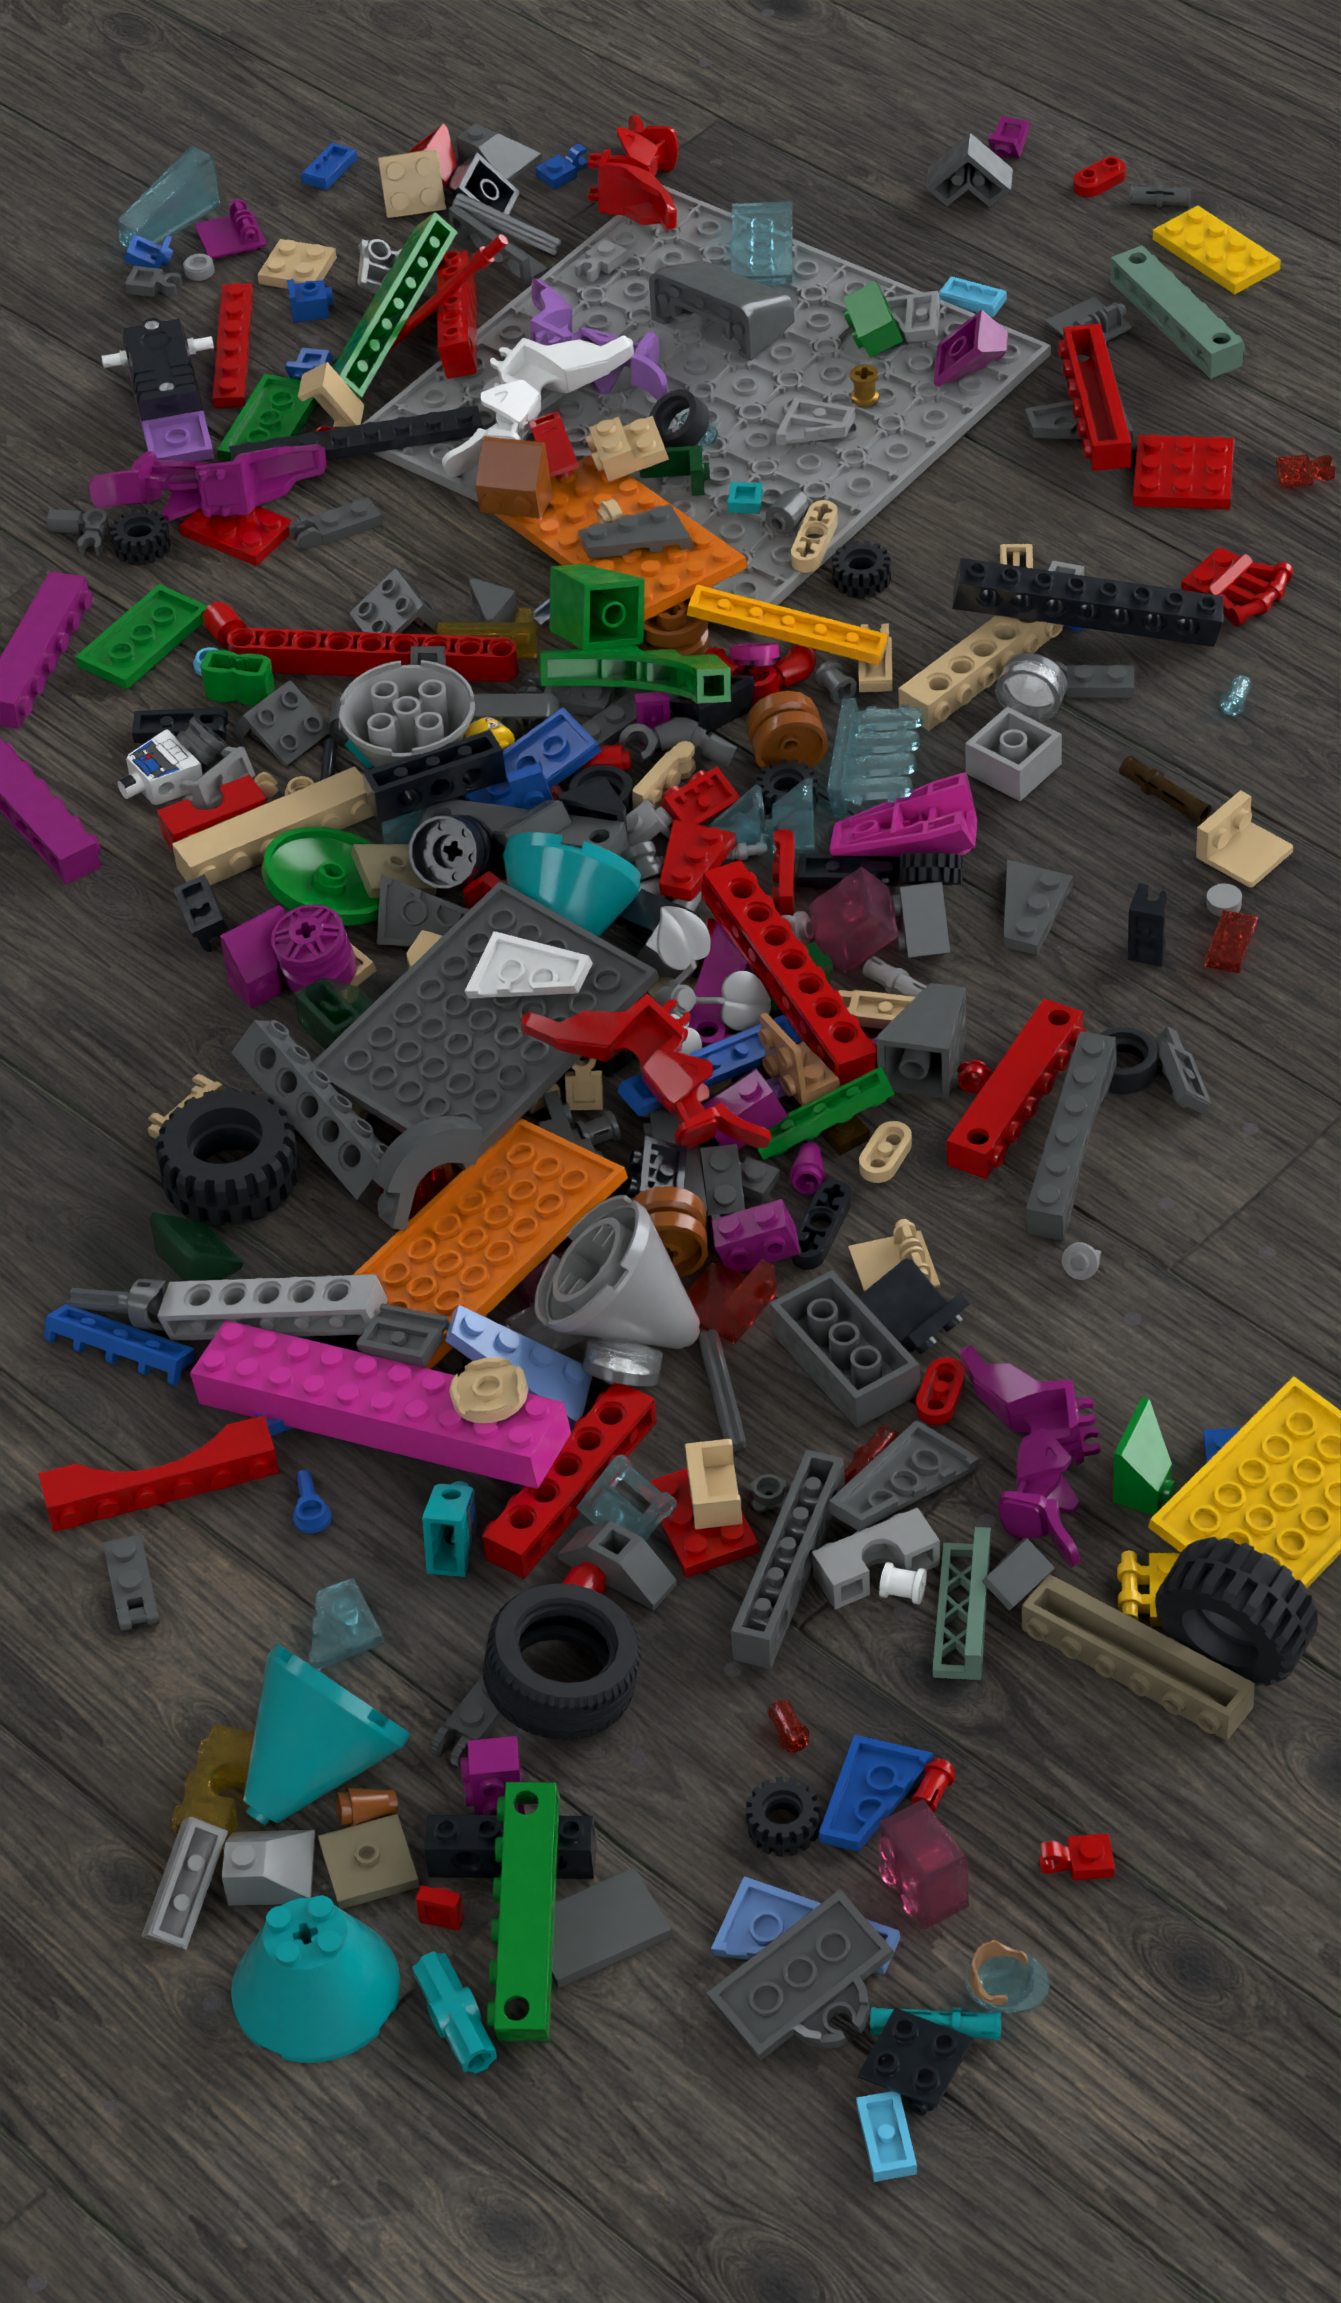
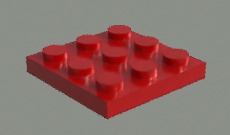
(1183, 472)

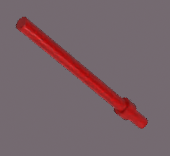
(480, 260)

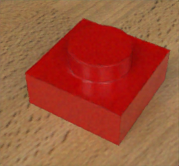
(440, 1907)

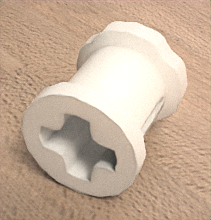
(902, 1583)

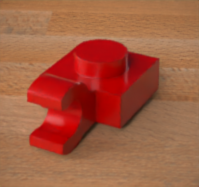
(1085, 1856)

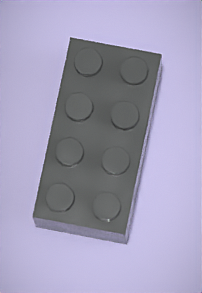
(845, 1348)

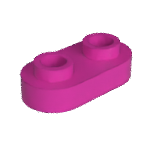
(755, 653)

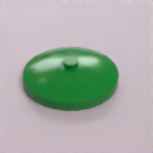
(318, 869)

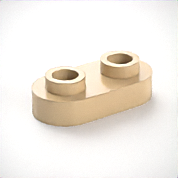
(882, 1159)

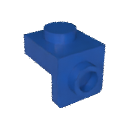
(148, 254)
(306, 361)

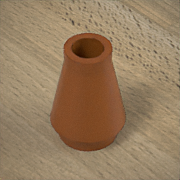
(364, 1805)

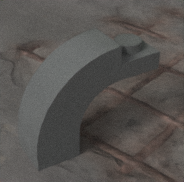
(415, 1154)

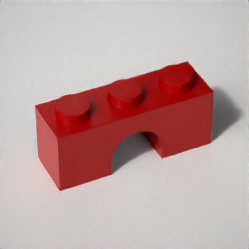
(184, 820)

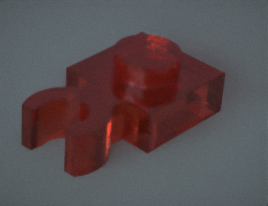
(1301, 471)

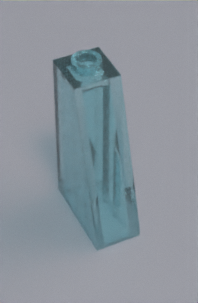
(174, 200)

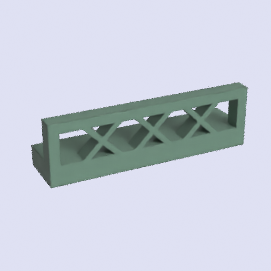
(975, 1604)

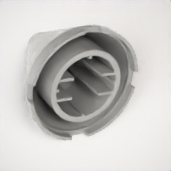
(617, 1282)

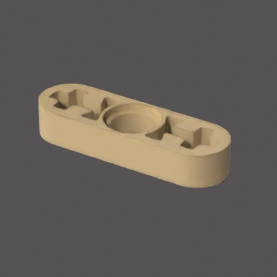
(816, 546)

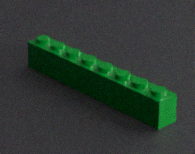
(393, 303)

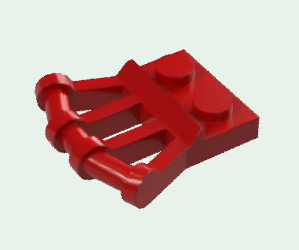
(1224, 573)

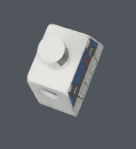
(159, 769)

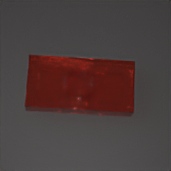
(1231, 941)

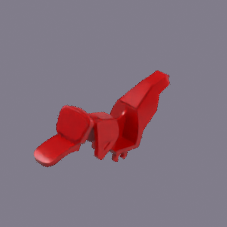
(629, 180)
(667, 1072)

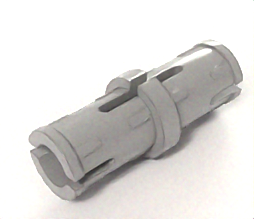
(894, 980)

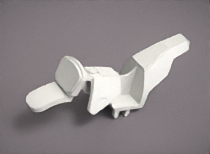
(523, 375)

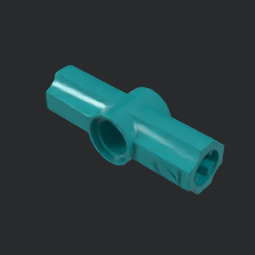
(454, 2012)

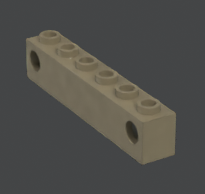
(1138, 1657)

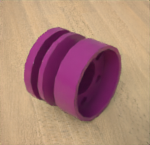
(313, 946)

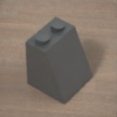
(925, 1042)

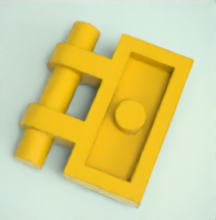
(1133, 1574)

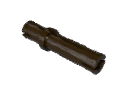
(1153, 782)

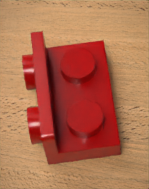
(701, 799)

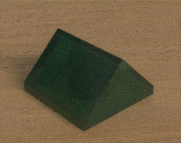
(192, 1249)

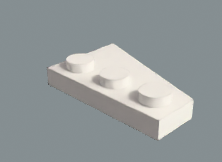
(526, 968)

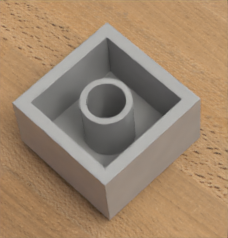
(1013, 753)

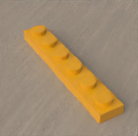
(787, 624)

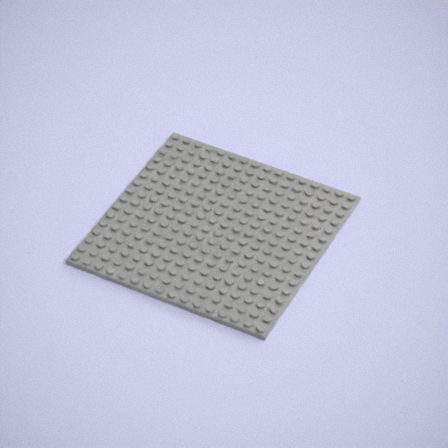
(744, 397)

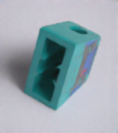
(449, 1511)

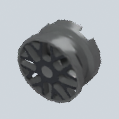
(201, 741)

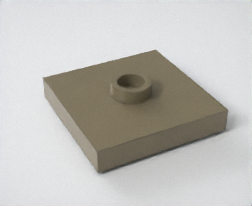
(389, 861)
(368, 1861)

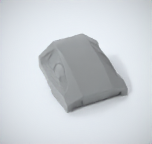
(374, 263)

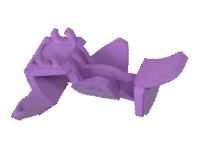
(554, 326)

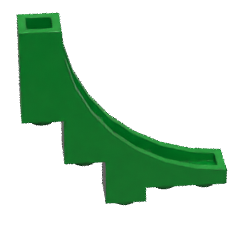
(694, 676)

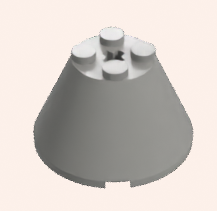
(406, 710)

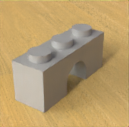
(902, 1540)

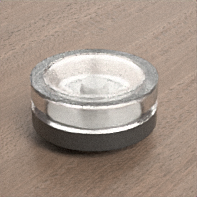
(1031, 686)
(622, 1362)

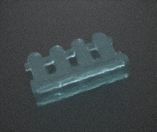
(851, 742)

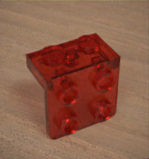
(730, 1299)

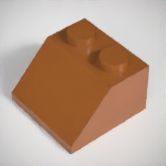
(513, 478)

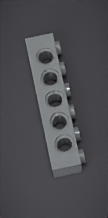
(281, 1305)

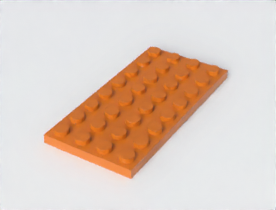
(667, 574)
(492, 1225)

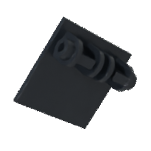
(915, 2059)

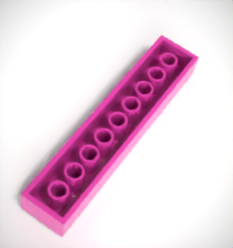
(373, 1403)

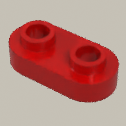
(1099, 177)
(937, 1398)

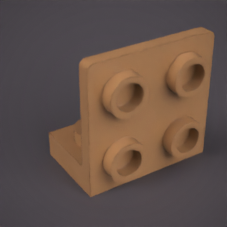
(793, 1064)

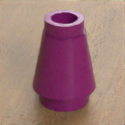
(808, 1169)

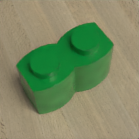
(237, 677)

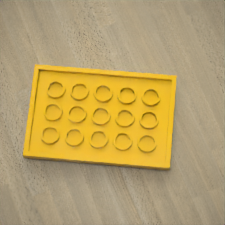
(1269, 1487)

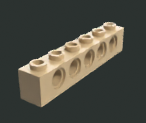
(972, 666)

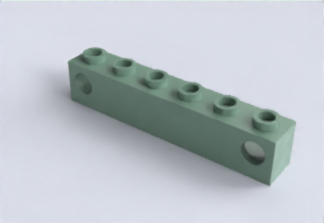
(1177, 312)

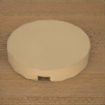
(488, 1390)

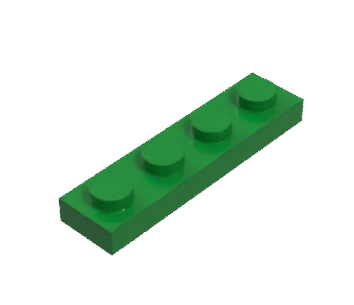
(827, 1111)

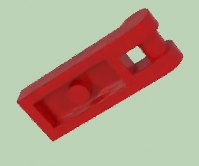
(784, 872)

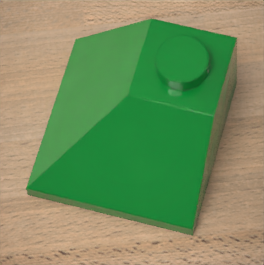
(1142, 1464)

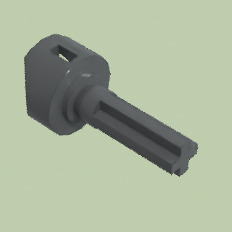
(140, 1303)

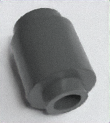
(787, 511)

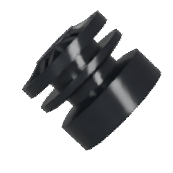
(434, 852)

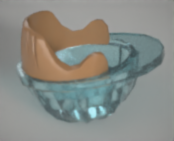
(1005, 1979)

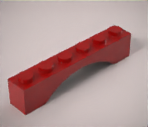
(86, 1494)

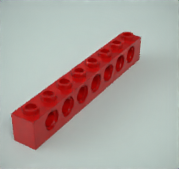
(788, 971)

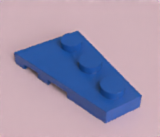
(869, 1789)

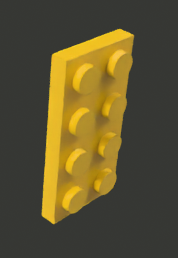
(1216, 249)

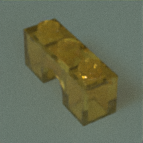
(221, 1765)

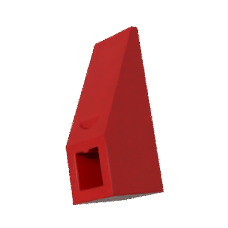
(558, 446)

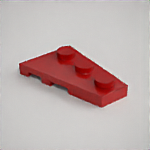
(689, 854)

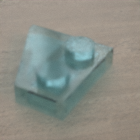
(342, 1625)

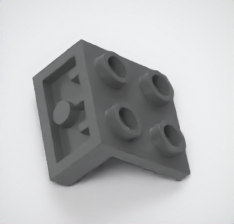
(394, 607)
(284, 724)

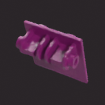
(231, 233)

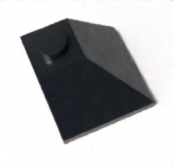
(483, 183)

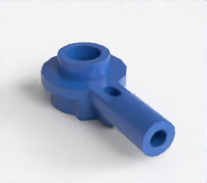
(311, 1512)

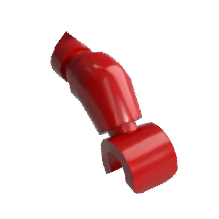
(789, 670)

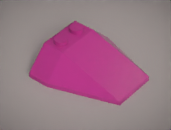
(930, 820)

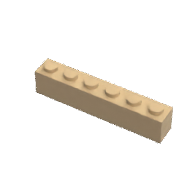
(244, 839)

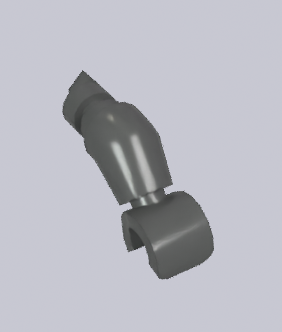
(674, 731)

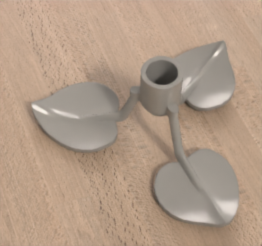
(680, 942)

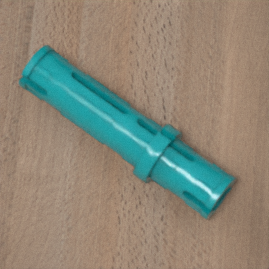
(973, 2024)

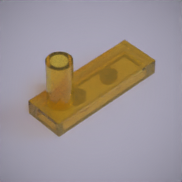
(521, 631)

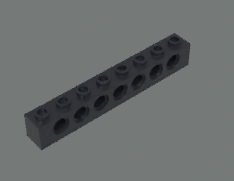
(1088, 602)

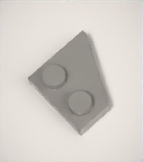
(916, 315)
(814, 421)

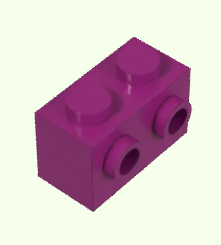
(755, 1235)
(487, 1770)

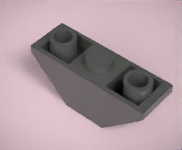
(624, 1559)

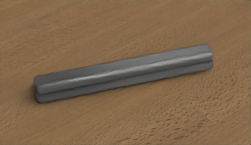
(509, 224)
(722, 1389)

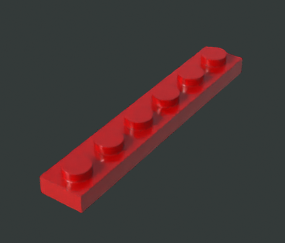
(233, 345)

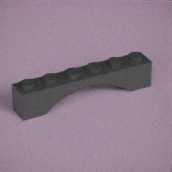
(1063, 1154)

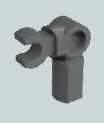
(92, 524)

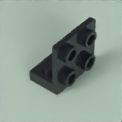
(654, 1165)

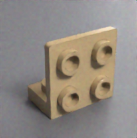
(1237, 845)

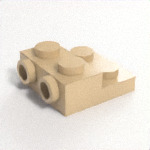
(626, 448)

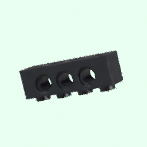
(434, 776)
(466, 1846)

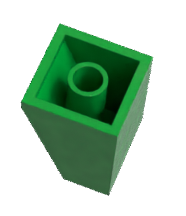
(596, 606)

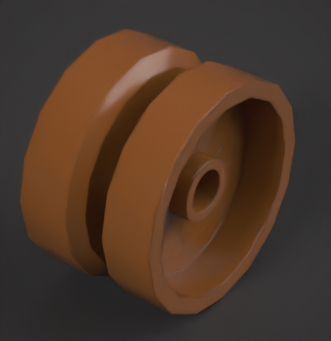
(676, 631)
(786, 728)
(680, 1224)

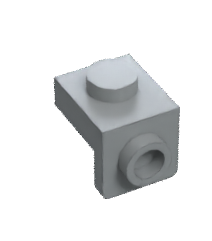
(646, 822)

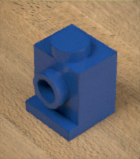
(309, 300)

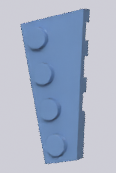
(545, 1370)
(763, 1914)

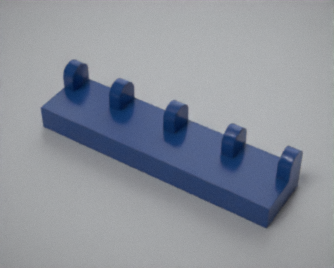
(119, 1340)

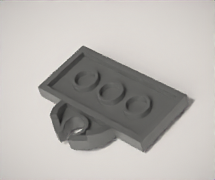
(805, 1980)

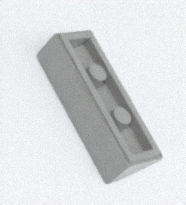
(184, 1883)

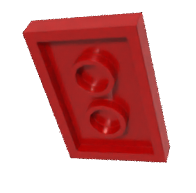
(244, 536)
(700, 1548)

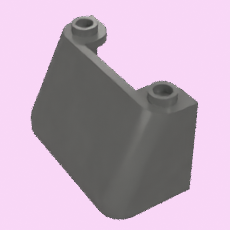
(746, 308)

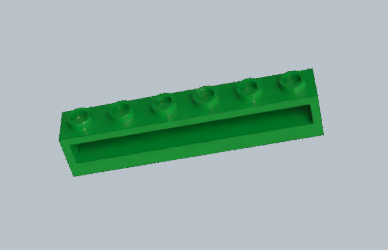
(526, 1910)

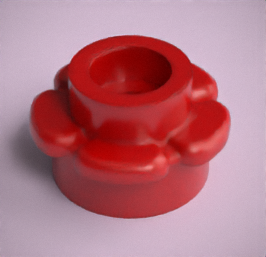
(973, 1075)

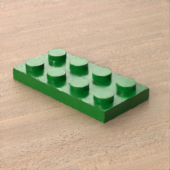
(269, 414)
(142, 637)

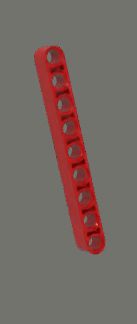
(357, 652)

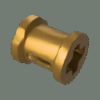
(864, 381)

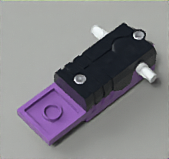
(166, 388)

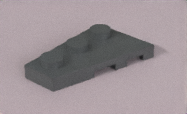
(642, 530)

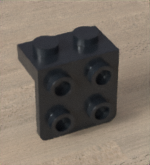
(912, 1306)

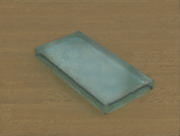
(762, 241)

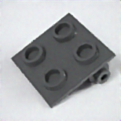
(1092, 312)

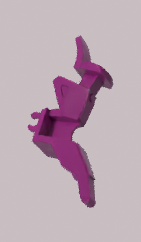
(216, 487)
(1056, 1439)

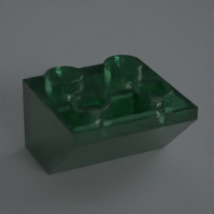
(329, 1008)

